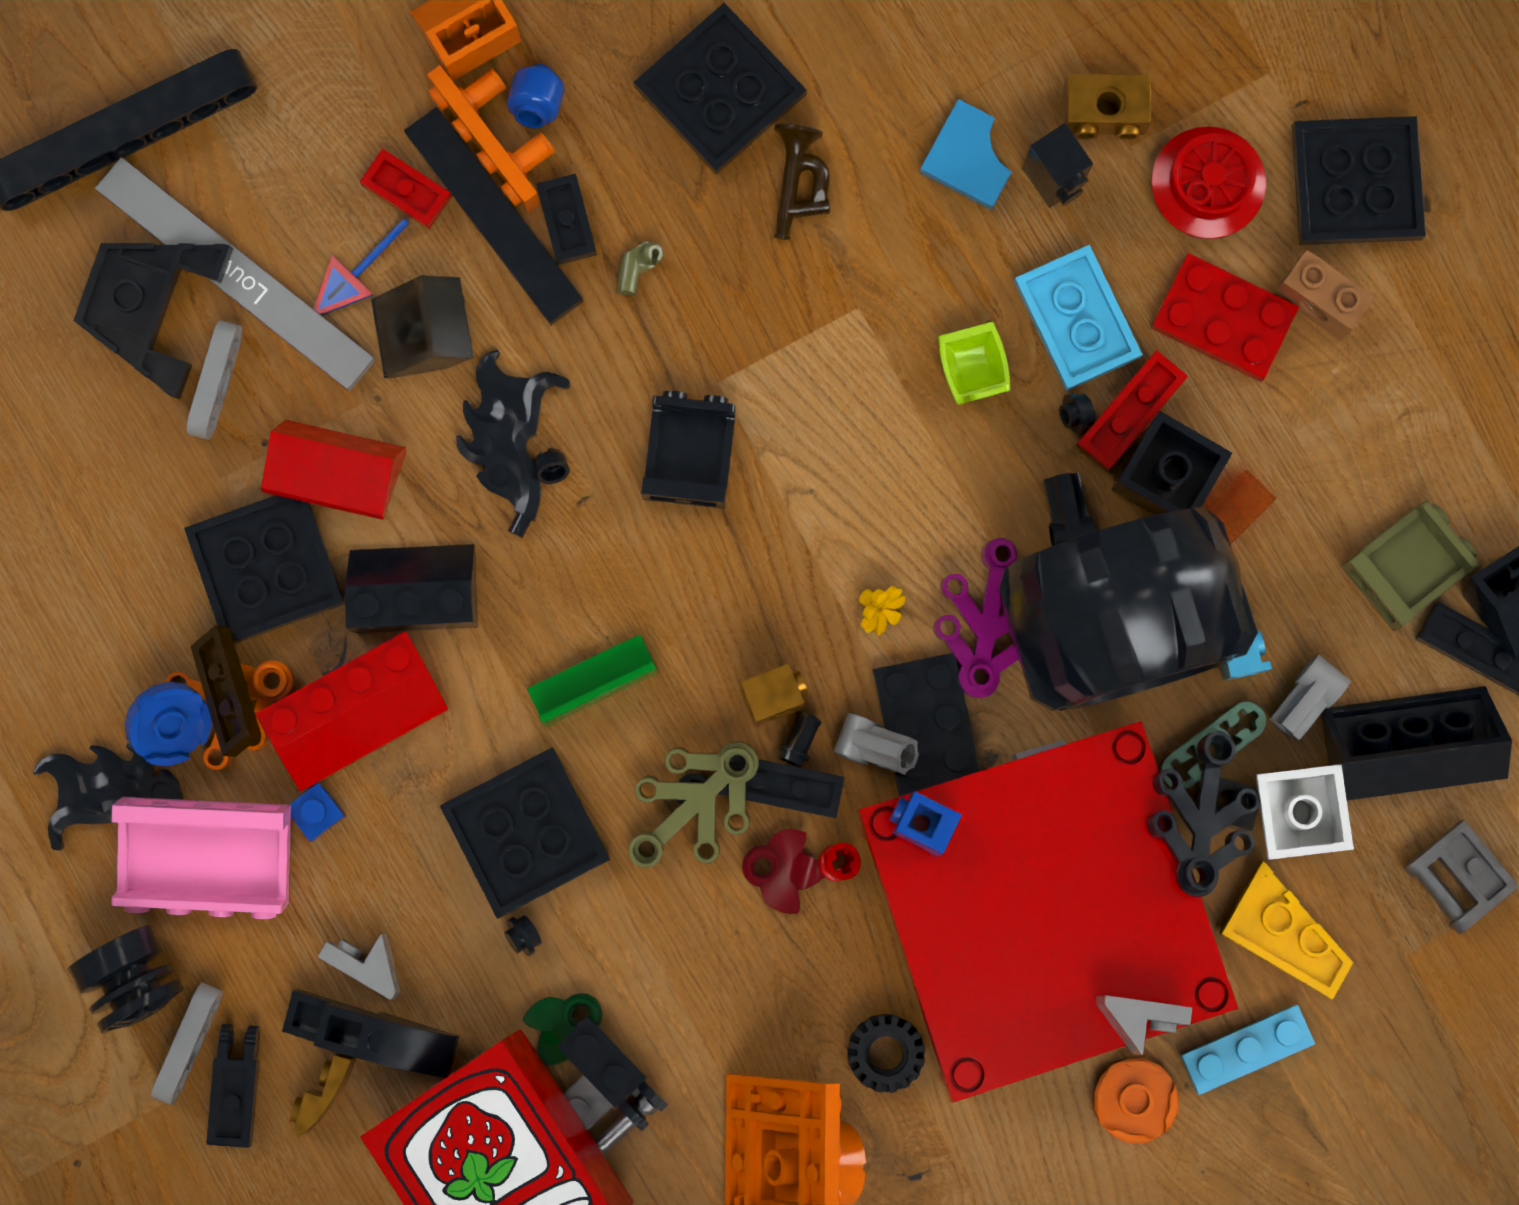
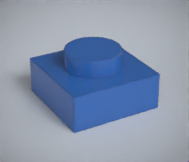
(315, 812)

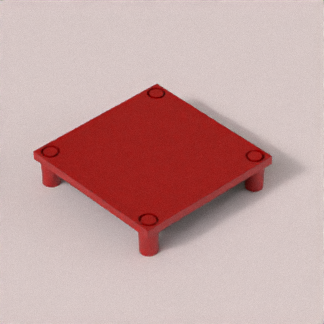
(1042, 910)

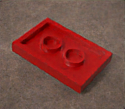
(1225, 317)

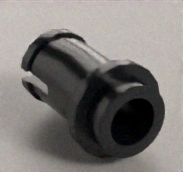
(799, 739)

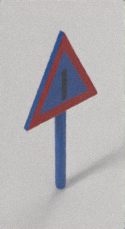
(341, 286)

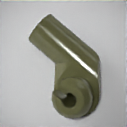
(635, 263)

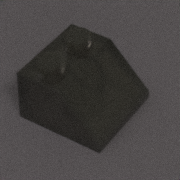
(422, 326)

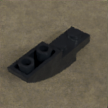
(370, 1035)

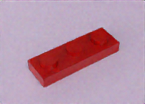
(1131, 411)

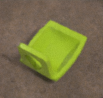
(974, 363)

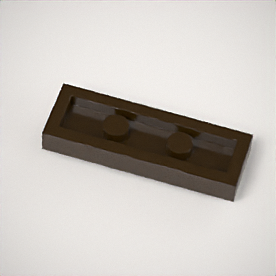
(225, 691)

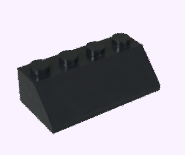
(1417, 742)

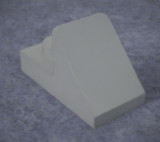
(375, 971)
(1131, 1017)

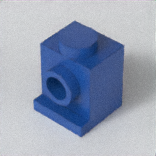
(940, 821)

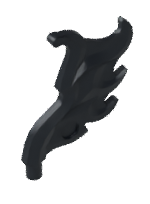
(500, 433)
(91, 789)

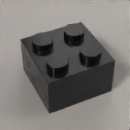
(1171, 467)

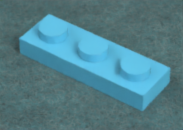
(1247, 1049)

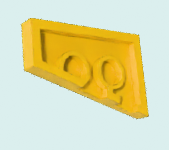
(1283, 934)

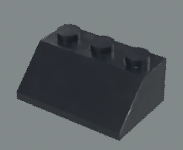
(411, 589)

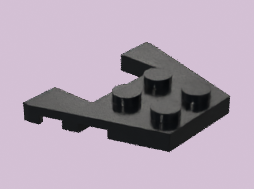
(130, 297)

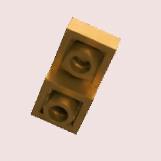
(315, 1104)

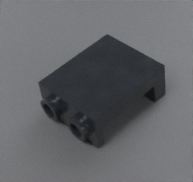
(689, 450)

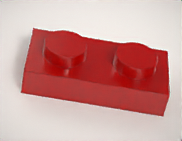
(405, 189)

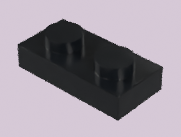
(566, 219)

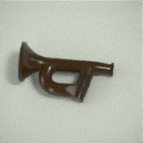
(796, 142)

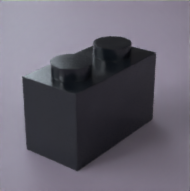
(1057, 166)

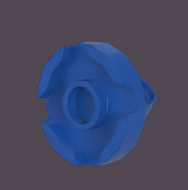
(167, 723)

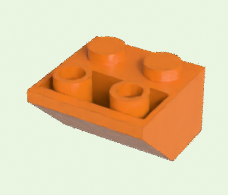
(466, 32)

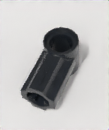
(1067, 508)

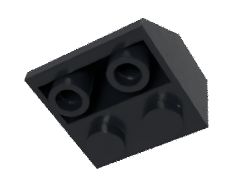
(1495, 599)

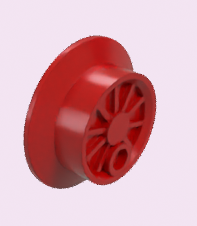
(1208, 182)

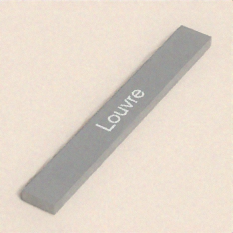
(242, 279)

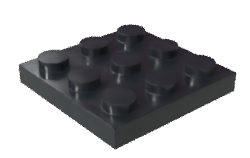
(720, 88)
(1358, 180)
(264, 566)
(525, 833)

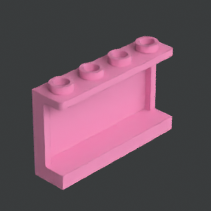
(202, 856)

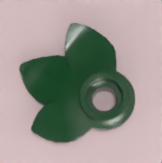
(557, 1020)

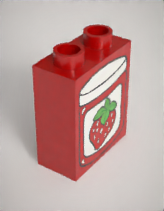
(494, 1138)

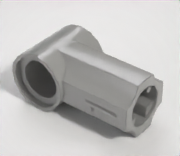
(1315, 689)
(871, 743)

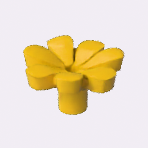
(880, 608)

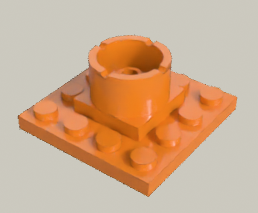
(789, 1143)

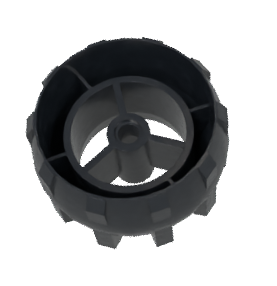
(1127, 609)

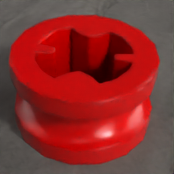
(828, 856)

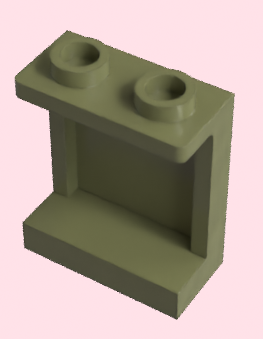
(1411, 564)

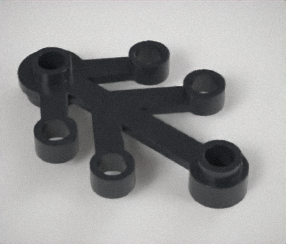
(1202, 819)

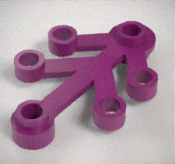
(985, 624)

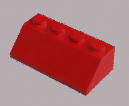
(352, 711)

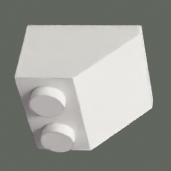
(1304, 812)

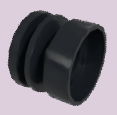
(125, 979)

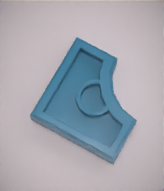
(965, 158)

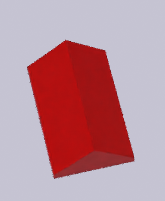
(331, 468)

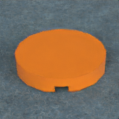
(1135, 1100)

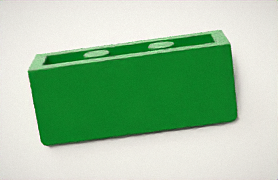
(592, 680)

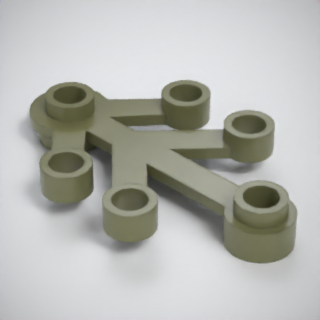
(698, 799)

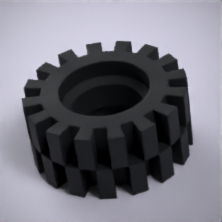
(904, 1072)

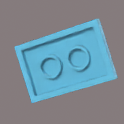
(1077, 318)

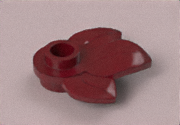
(789, 870)

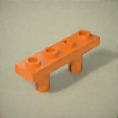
(492, 156)

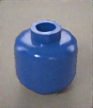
(535, 96)

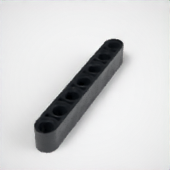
(124, 128)

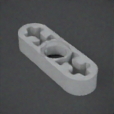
(214, 380)
(187, 1043)

